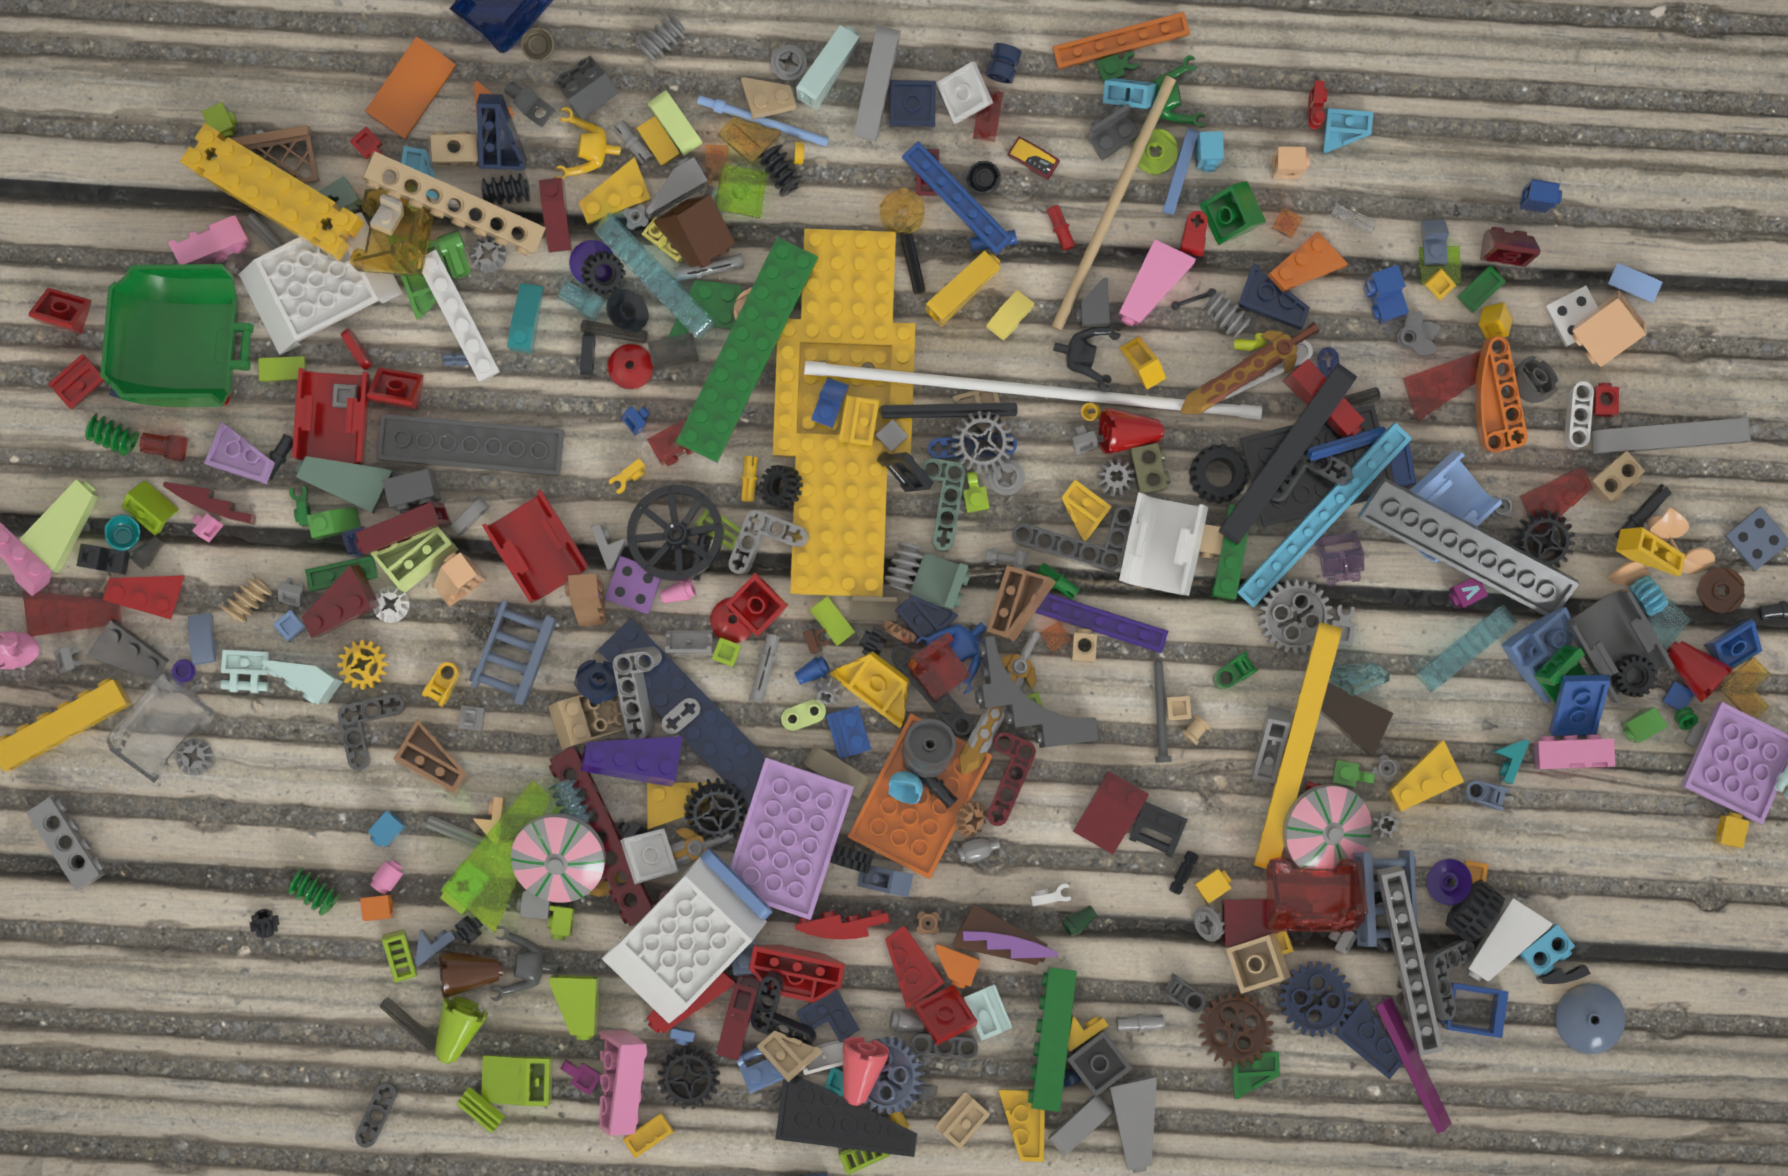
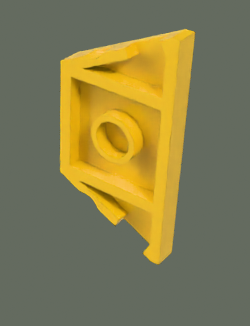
(877, 685)

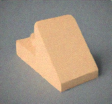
(497, 810)

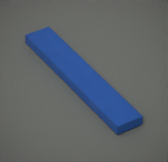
(957, 198)

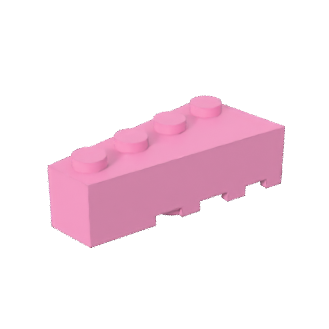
(621, 1081)

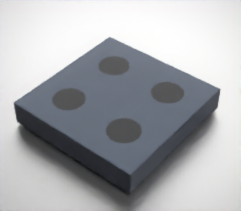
(1757, 538)

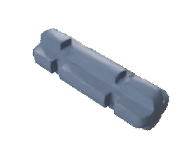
(459, 359)

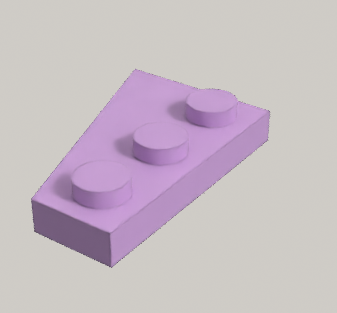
(237, 456)

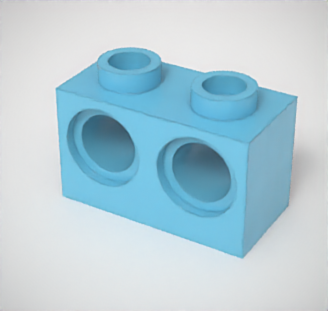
(1131, 92)
(1209, 151)
(1544, 945)

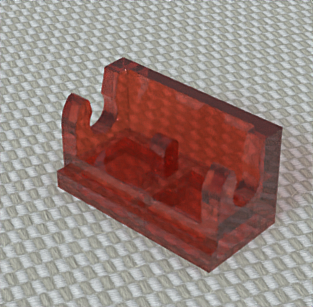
(988, 119)

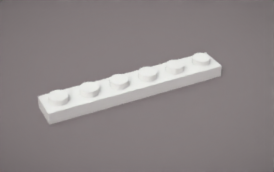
(458, 317)

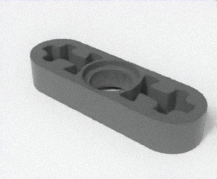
(364, 1128)

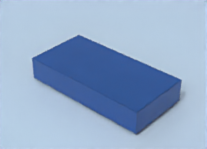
(1403, 468)

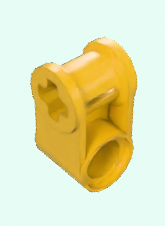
(442, 684)

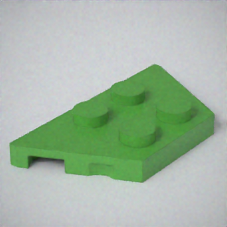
(418, 288)

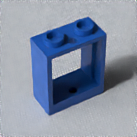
(1497, 1014)

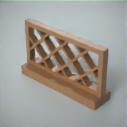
(282, 137)

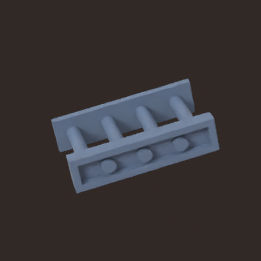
(527, 670)
(1367, 932)

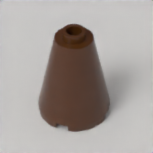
(466, 972)

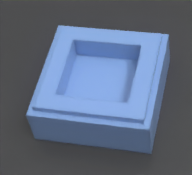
(289, 625)

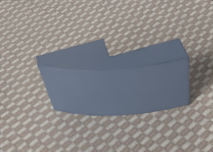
(201, 640)

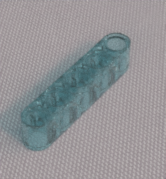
(1466, 648)

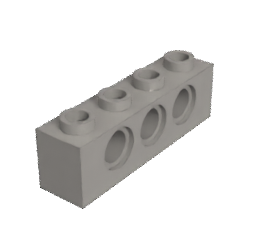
(41, 817)

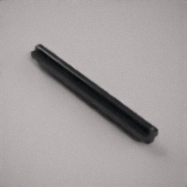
(947, 410)

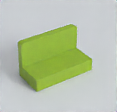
(149, 507)

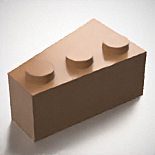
(587, 598)
(1017, 601)
(429, 760)

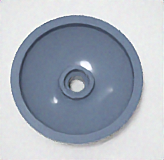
(1575, 1013)

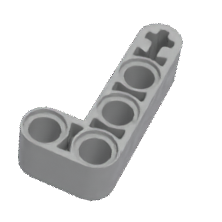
(637, 723)

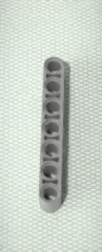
(1670, 436)

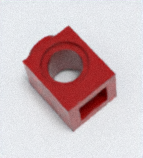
(1599, 408)

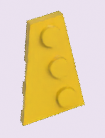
(1025, 1124)

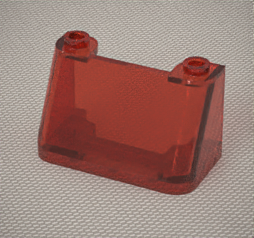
(1315, 897)

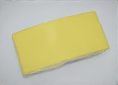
(657, 238)
(1010, 315)

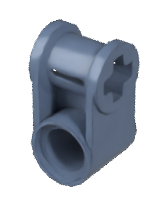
(1488, 794)

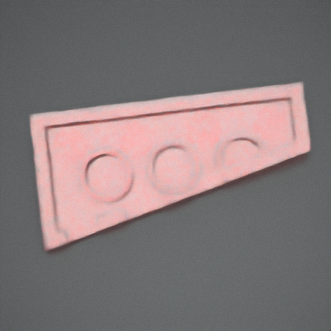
(1439, 384)
(63, 613)

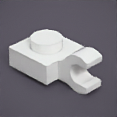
(1044, 897)

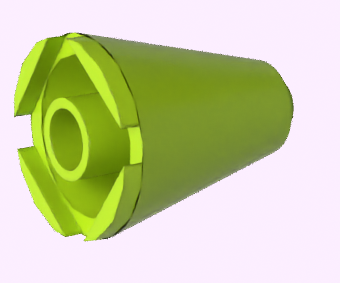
(457, 1026)

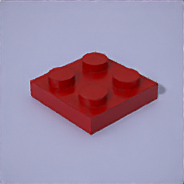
(945, 1014)

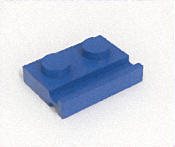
(848, 732)

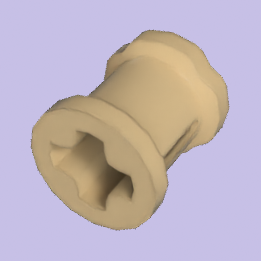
(1196, 729)

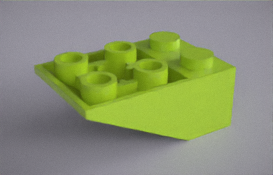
(517, 1080)

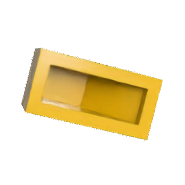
(1143, 362)

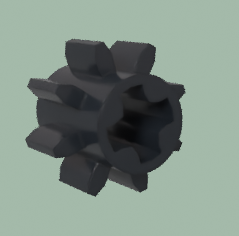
(872, 642)
(264, 923)
(468, 929)

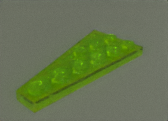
(486, 876)

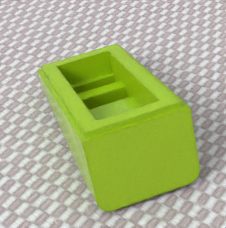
(394, 936)
(858, 1166)

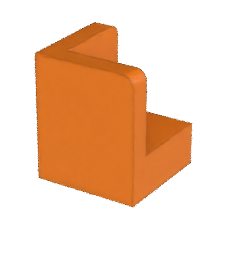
(377, 907)

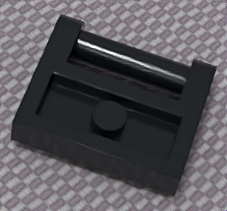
(906, 471)
(1162, 822)

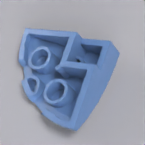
(1536, 645)

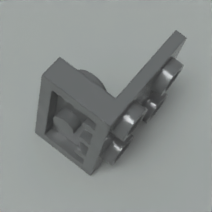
(1113, 132)

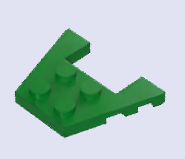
(716, 300)

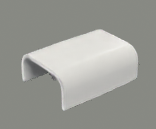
(1163, 545)

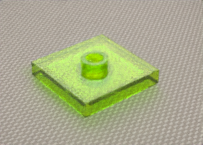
(741, 191)

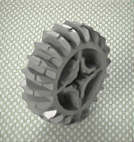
(992, 424)

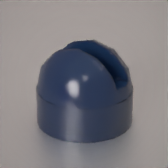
(1071, 1077)

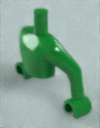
(1174, 98)

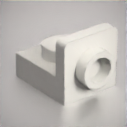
(388, 215)

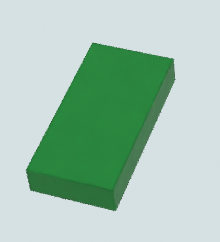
(1481, 289)

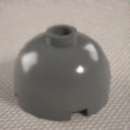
(1535, 380)

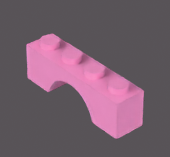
(24, 564)

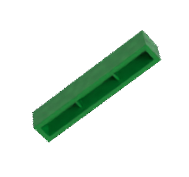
(1053, 1039)

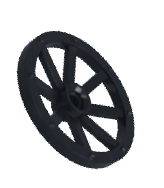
(673, 527)

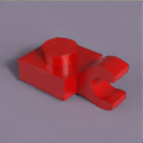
(366, 143)

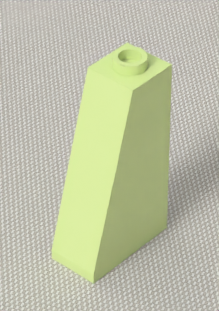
(59, 527)

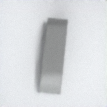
(469, 517)
(684, 721)

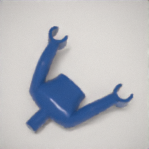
(964, 646)

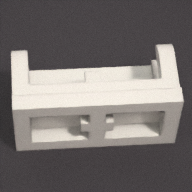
(830, 1057)

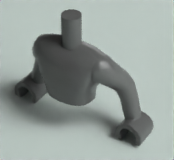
(527, 965)

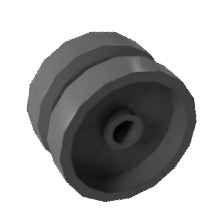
(928, 748)

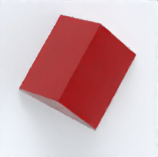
(61, 310)
(396, 388)
(757, 605)

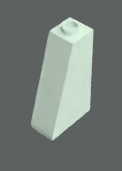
(827, 67)

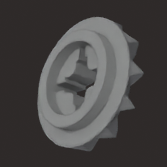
(783, 54)
(486, 265)
(1017, 479)
(203, 751)
(1204, 928)

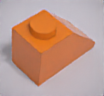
(957, 965)

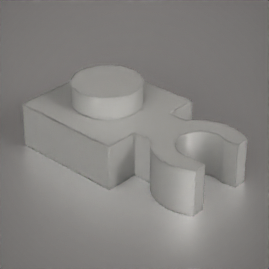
(1347, 628)

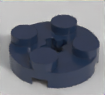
(592, 690)

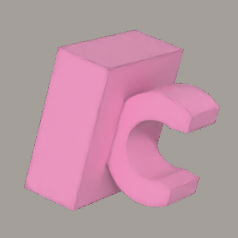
(206, 526)

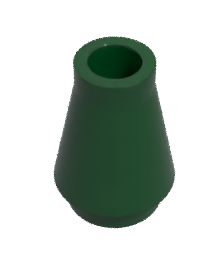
(1079, 920)

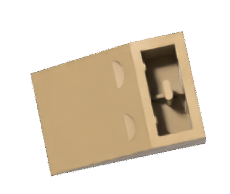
(582, 721)

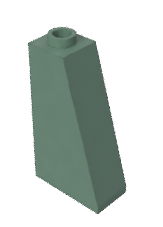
(351, 482)

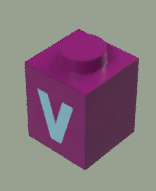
(1467, 593)

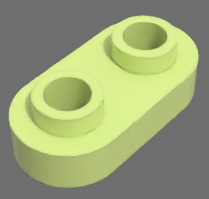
(803, 715)

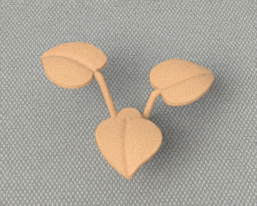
(1666, 527)

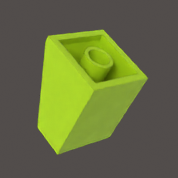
(578, 1002)

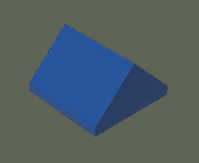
(1736, 644)

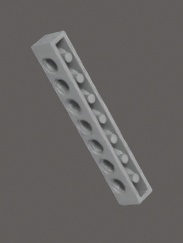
(1409, 960)

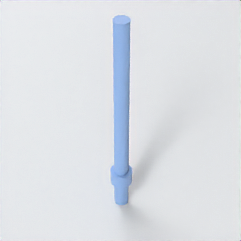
(720, 106)

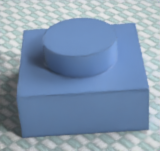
(682, 1036)

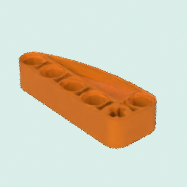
(1491, 405)

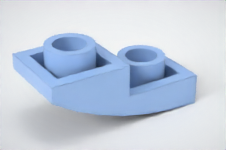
(1635, 283)

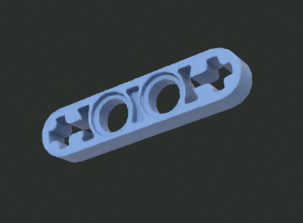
(1180, 171)
(736, 883)

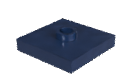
(912, 103)

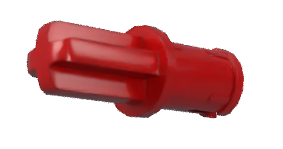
(1060, 227)

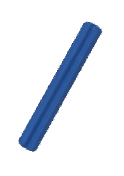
(1344, 444)

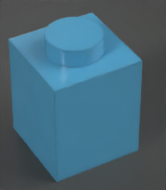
(386, 829)

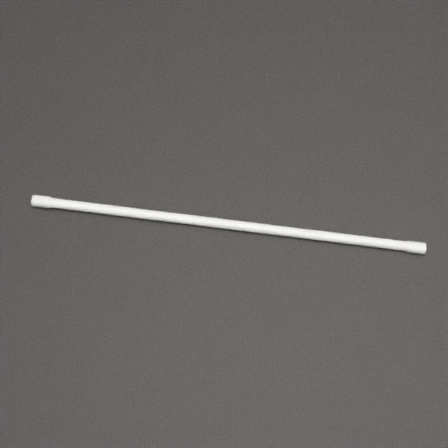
(825, 369)

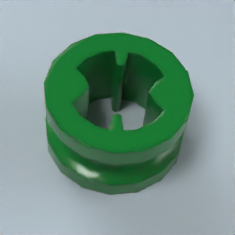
(1686, 718)

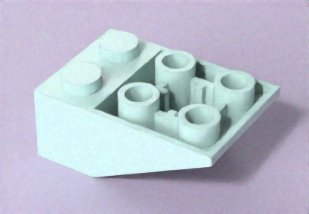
(314, 681)

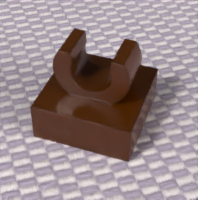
(813, 640)

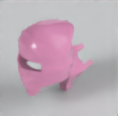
(17, 649)

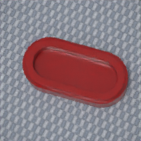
(356, 349)

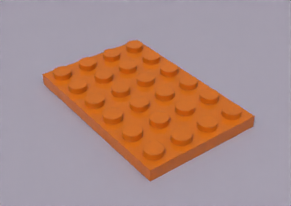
(918, 831)

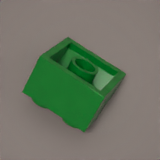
(1232, 212)

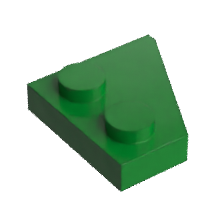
(1255, 1075)

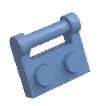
(758, 1075)

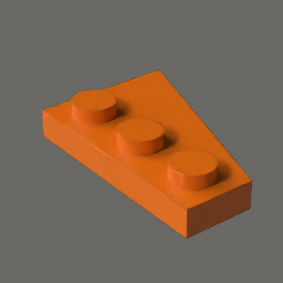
(1311, 260)

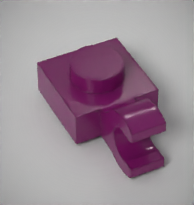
(584, 1078)

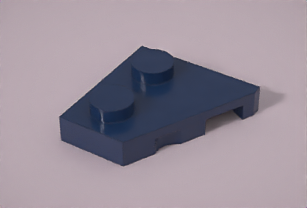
(924, 617)

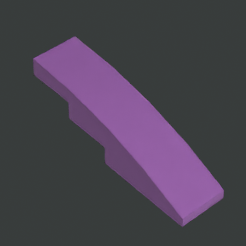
(1018, 946)

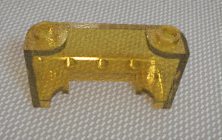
(407, 247)

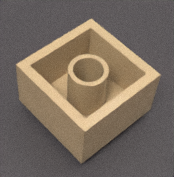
(1258, 963)

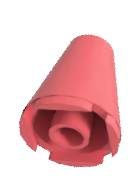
(861, 1068)

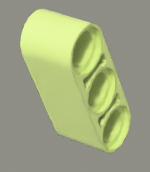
(674, 123)

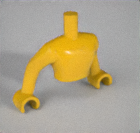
(591, 146)

